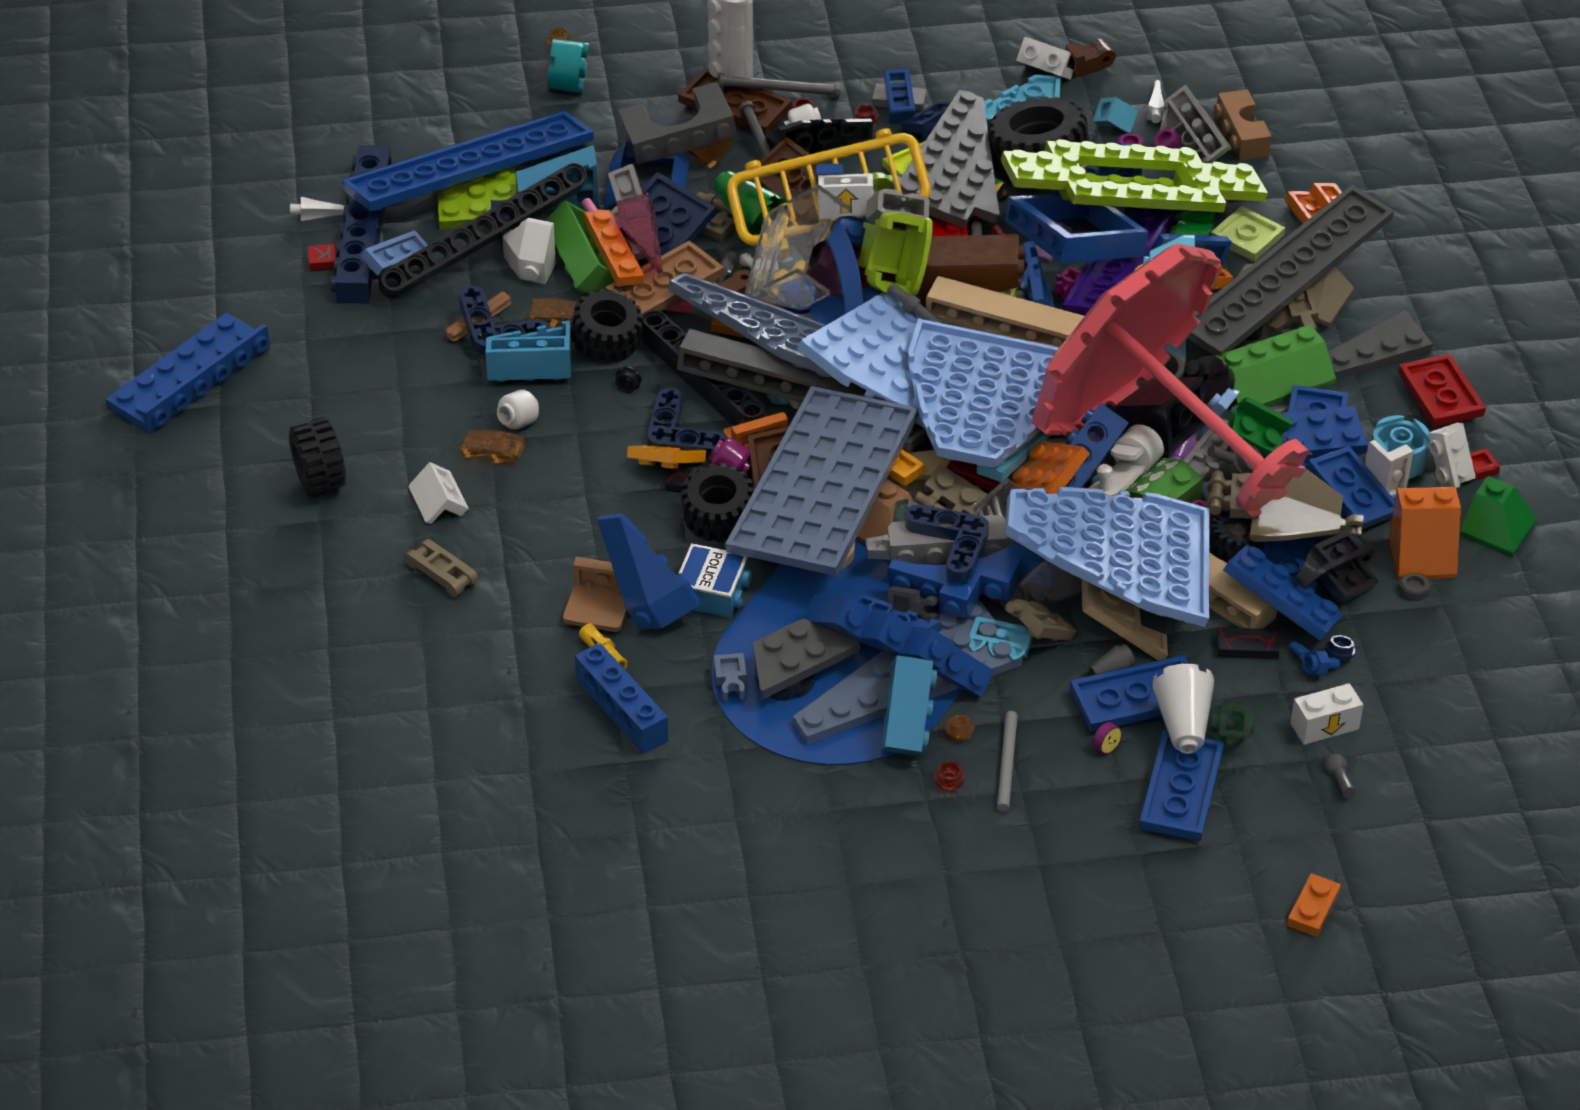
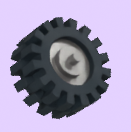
(1229, 536)

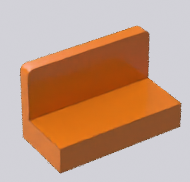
(741, 432)

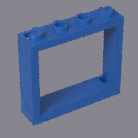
(1034, 215)

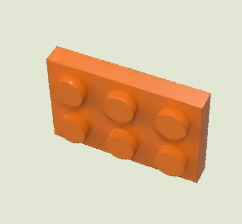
(1050, 466)

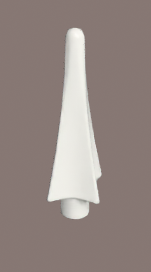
(1156, 104)
(315, 209)

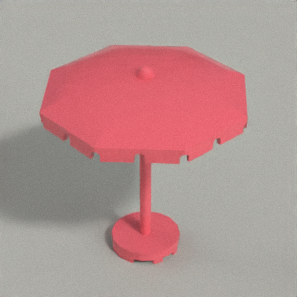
(1127, 341)

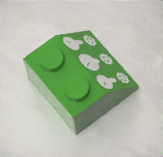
(1171, 479)

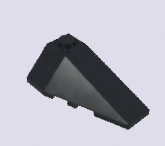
(822, 135)

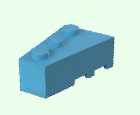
(584, 157)
(530, 355)
(908, 705)

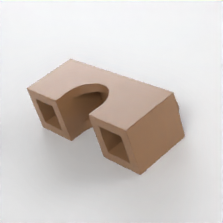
(1236, 117)

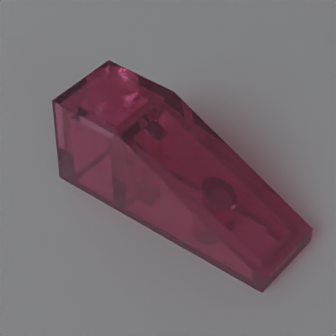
(639, 223)

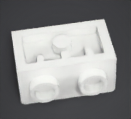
(1045, 57)
(1451, 455)

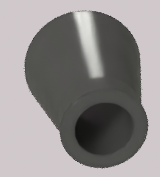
(1115, 659)

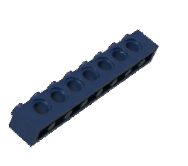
(360, 231)

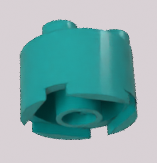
(567, 66)

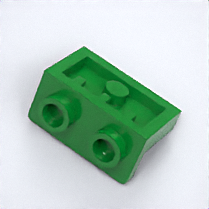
(1259, 425)

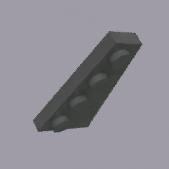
(1380, 346)

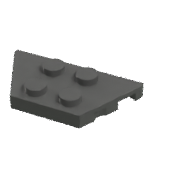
(797, 654)

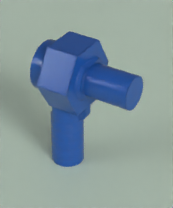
(1314, 661)

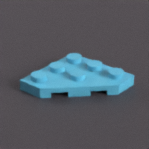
(1035, 88)

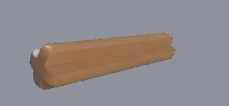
(496, 305)

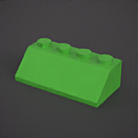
(578, 249)
(1273, 365)

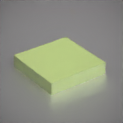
(1249, 233)

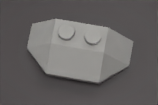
(1193, 125)

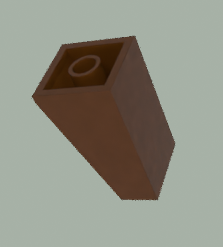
(977, 260)

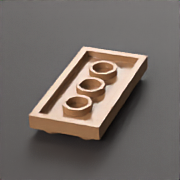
(654, 291)

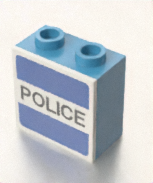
(716, 579)

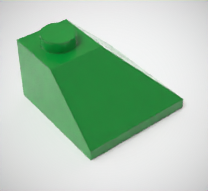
(1498, 517)

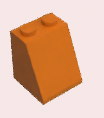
(1426, 532)

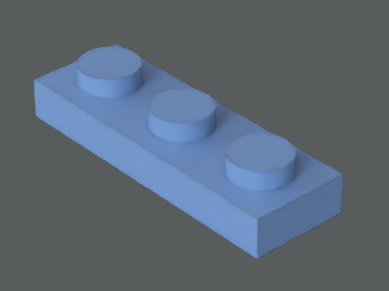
(392, 251)

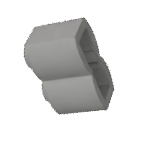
(894, 201)

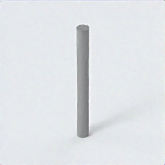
(1007, 760)

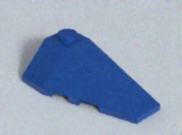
(647, 585)

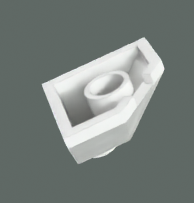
(531, 250)

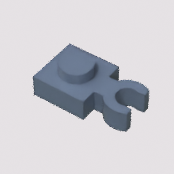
(730, 673)

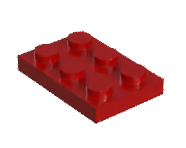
(1441, 390)

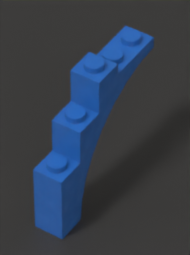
(994, 577)
(899, 638)

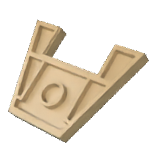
(1122, 619)

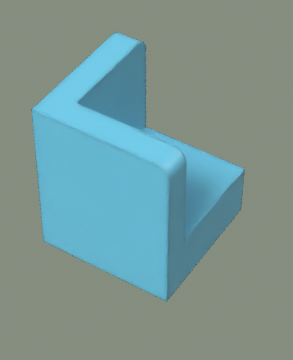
(1115, 113)

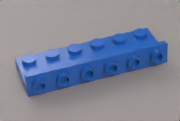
(188, 372)

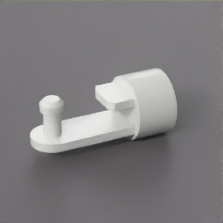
(1134, 454)

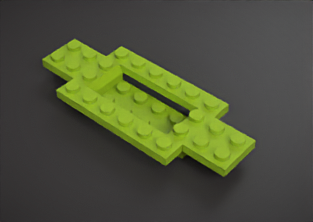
(1193, 188)

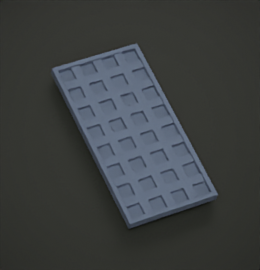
(822, 480)

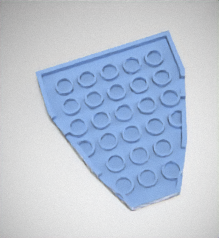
(868, 349)
(976, 390)
(1134, 548)

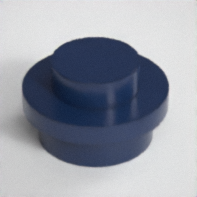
(1340, 647)

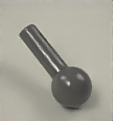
(1337, 766)

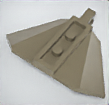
(1317, 303)
(1305, 511)

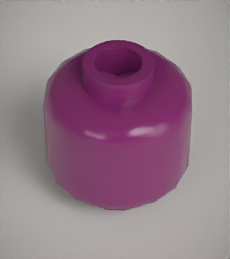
(732, 454)

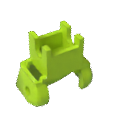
(896, 251)

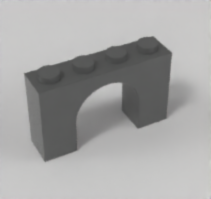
(655, 141)

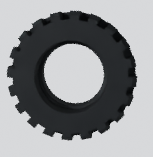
(1032, 123)

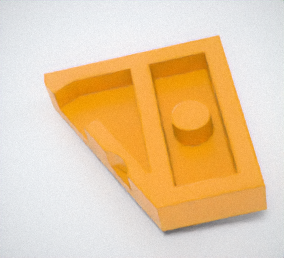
(667, 456)

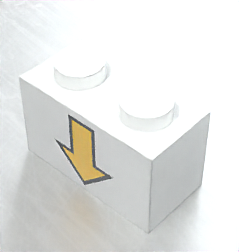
(851, 189)
(1326, 713)

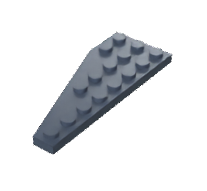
(760, 322)
(863, 692)

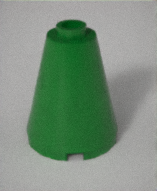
(749, 200)

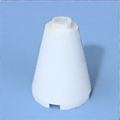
(1185, 703)

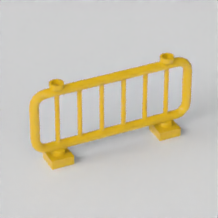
(754, 171)

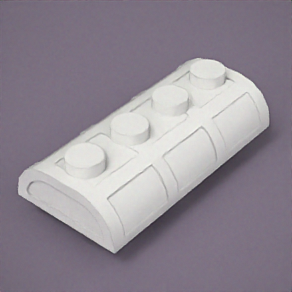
(730, 37)

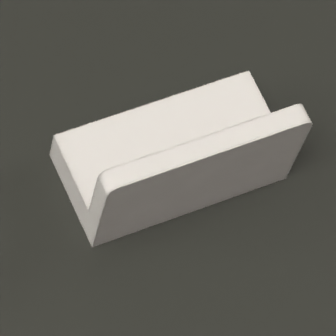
(1390, 467)
(436, 491)

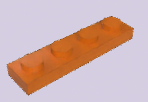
(613, 248)

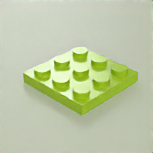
(472, 198)

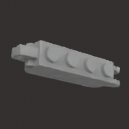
(930, 550)

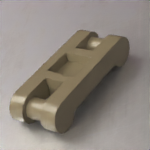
(441, 567)

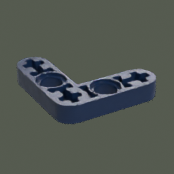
(482, 309)
(670, 431)
(919, 521)

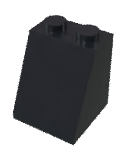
(1162, 411)

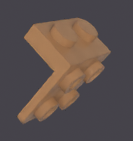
(595, 596)

